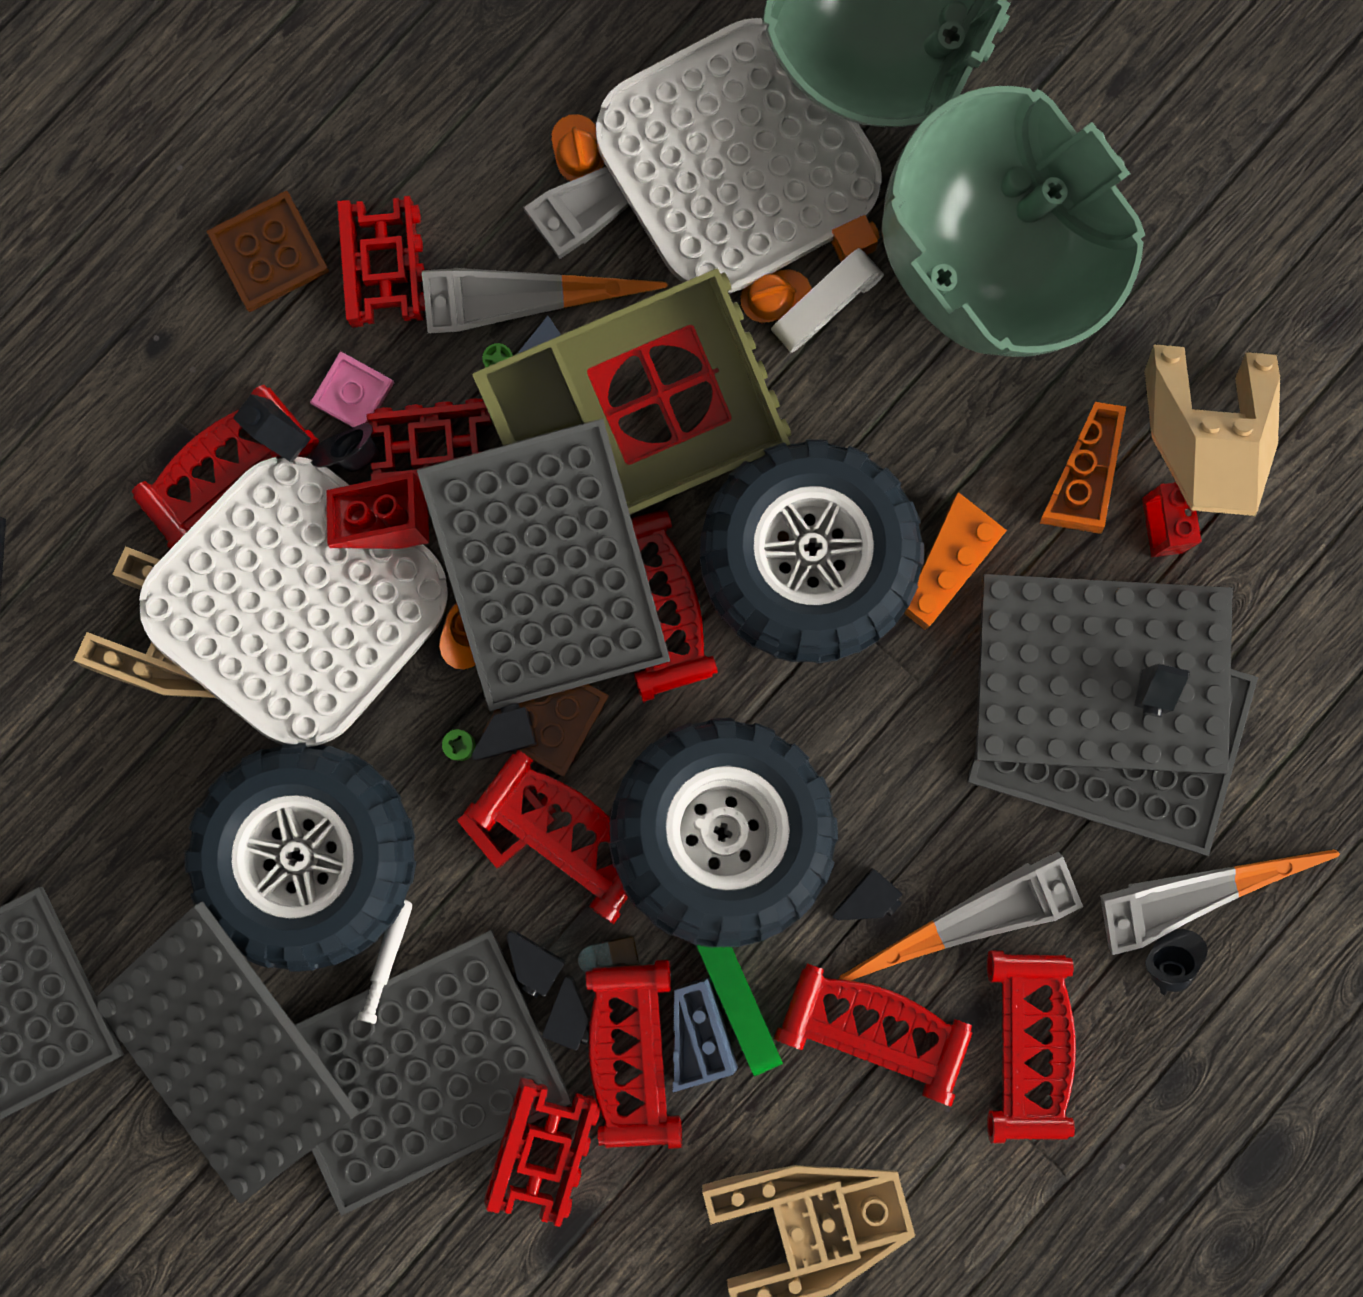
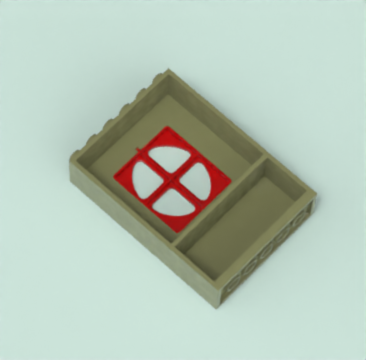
(571, 376)

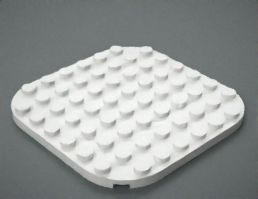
(733, 159)
(281, 620)

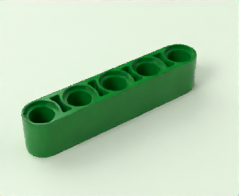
(741, 1008)

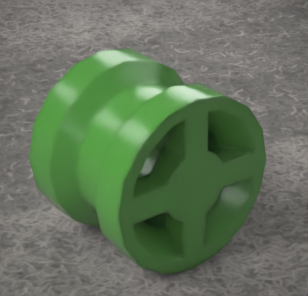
(495, 354)
(463, 747)

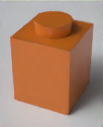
(855, 235)

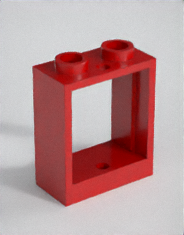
(1167, 524)
(487, 844)

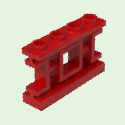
(358, 263)
(425, 420)
(517, 1146)

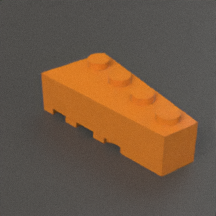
(1087, 479)
(955, 554)

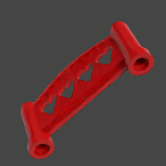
(176, 516)
(681, 668)
(503, 804)
(640, 988)
(935, 1067)
(1020, 1115)

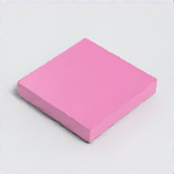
(351, 391)

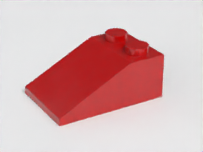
(378, 514)

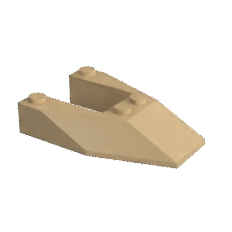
(1215, 455)
(149, 670)
(828, 1220)

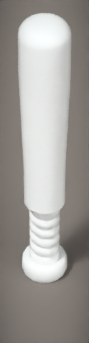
(384, 963)

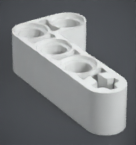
(849, 278)

